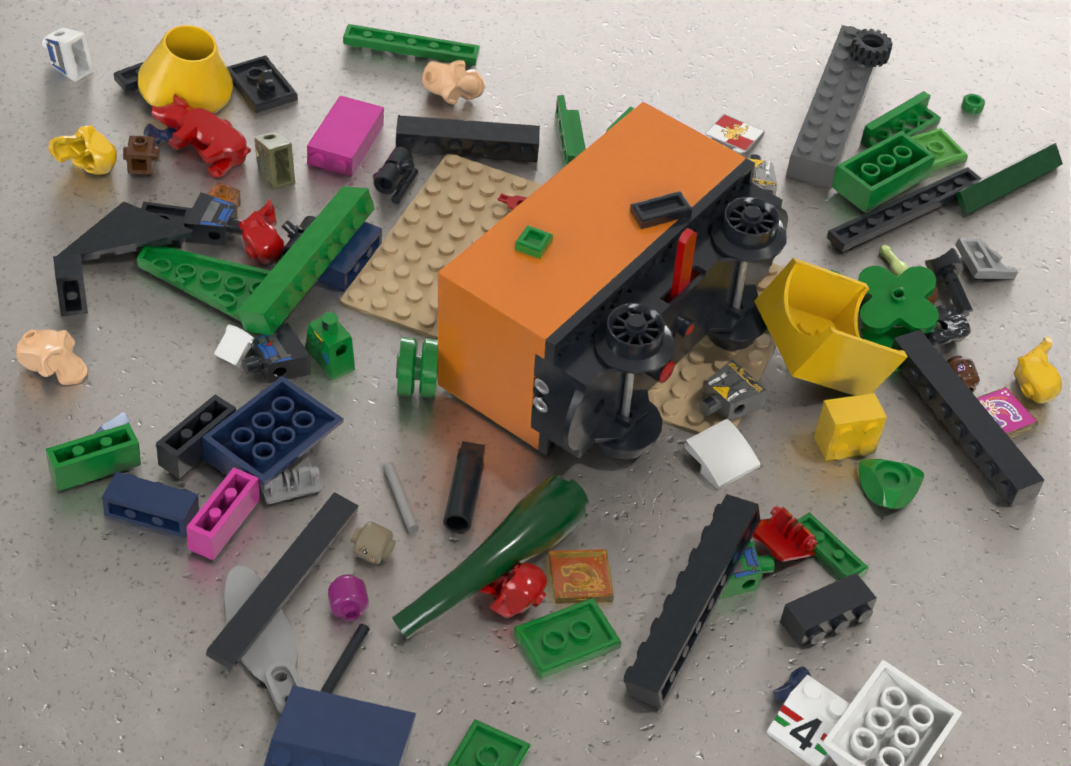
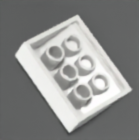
(891, 723)

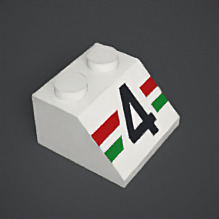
(807, 720)

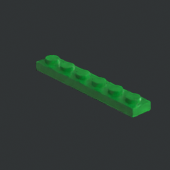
(410, 44)

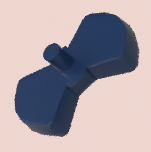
(159, 135)
(782, 692)

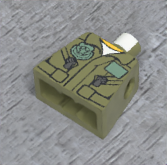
(272, 151)

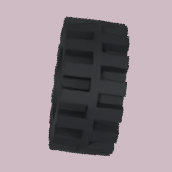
(870, 48)

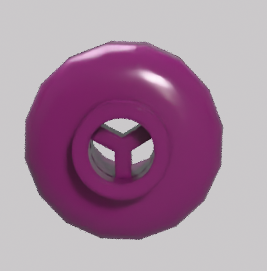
(348, 597)

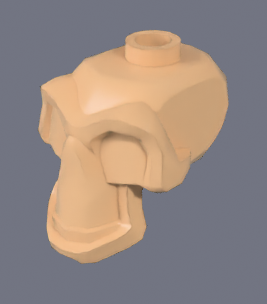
(452, 81)
(49, 353)

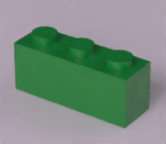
(93, 456)

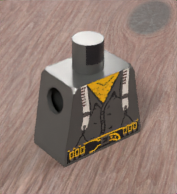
(732, 393)

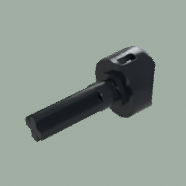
(946, 270)

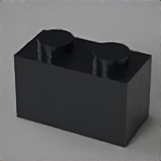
(70, 284)

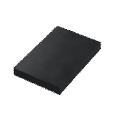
(245, 80)

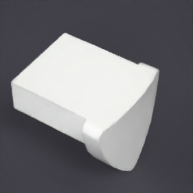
(234, 345)

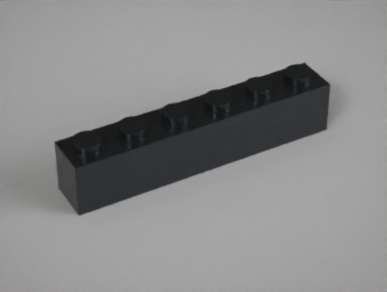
(468, 138)

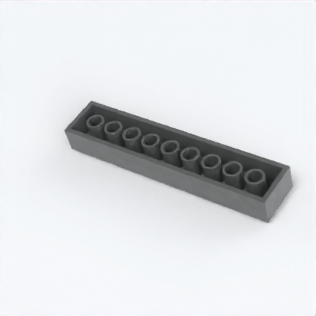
(830, 115)

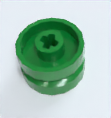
(417, 367)

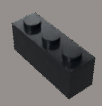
(183, 445)
(828, 610)

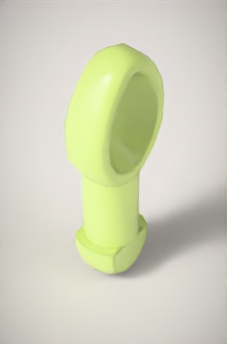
(896, 265)

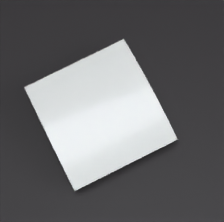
(722, 454)

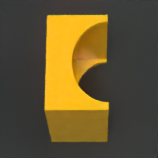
(817, 333)

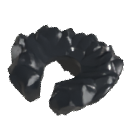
(954, 327)

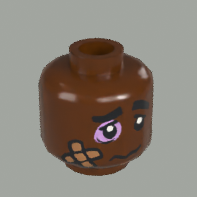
(965, 370)

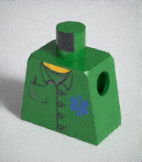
(330, 345)

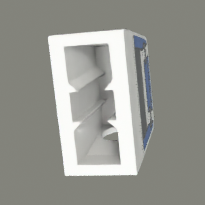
(69, 53)

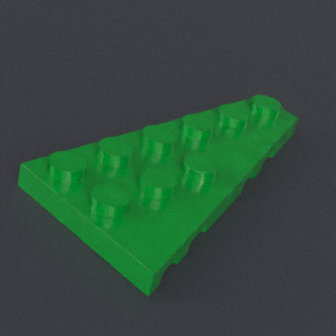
(209, 279)

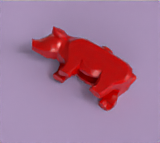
(208, 134)

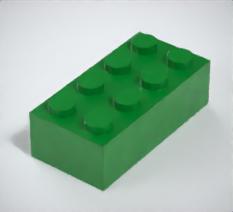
(883, 171)

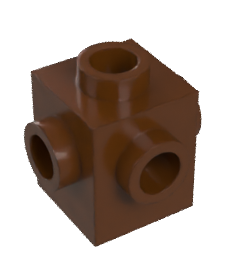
(141, 155)

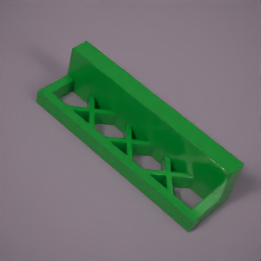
(895, 120)
(569, 131)

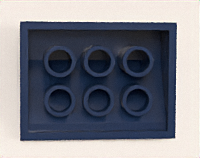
(269, 432)
(338, 732)

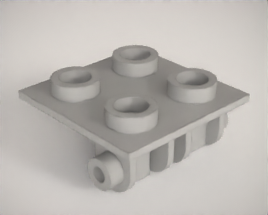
(293, 482)

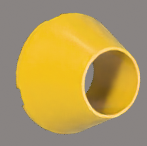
(186, 65)

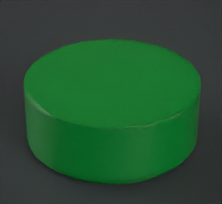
(973, 103)

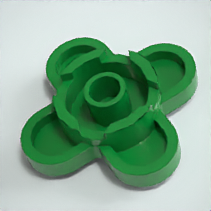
(898, 300)

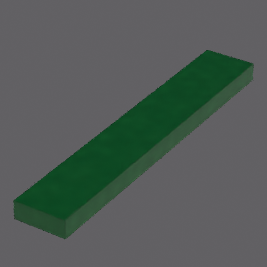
(1008, 178)

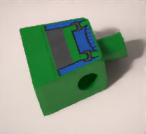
(748, 572)

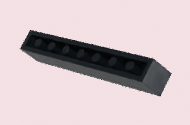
(968, 420)
(692, 601)

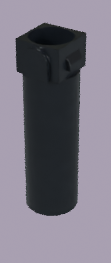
(464, 487)

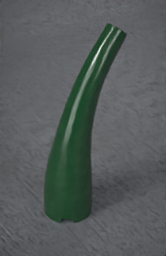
(529, 529)

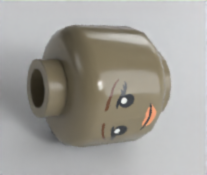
(373, 542)

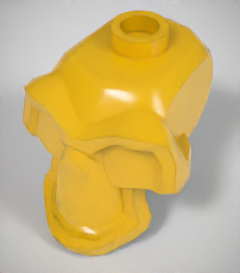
(87, 149)
(1037, 376)

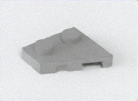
(982, 260)

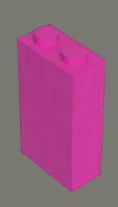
(345, 135)

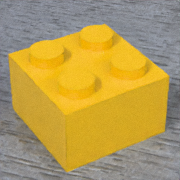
(850, 426)

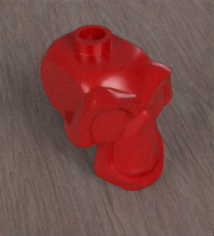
(260, 235)
(517, 590)

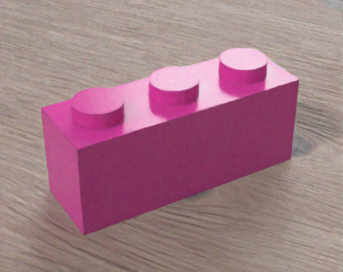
(223, 513)

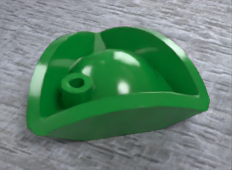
(889, 482)

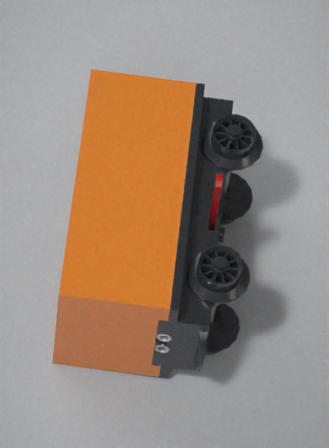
(610, 308)

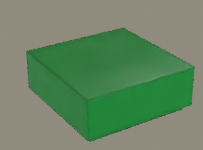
(533, 242)

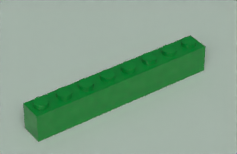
(306, 261)

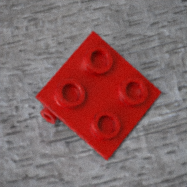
(784, 536)

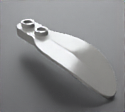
(275, 651)

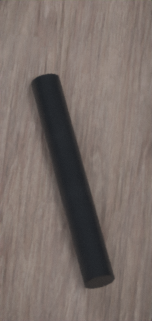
(345, 659)

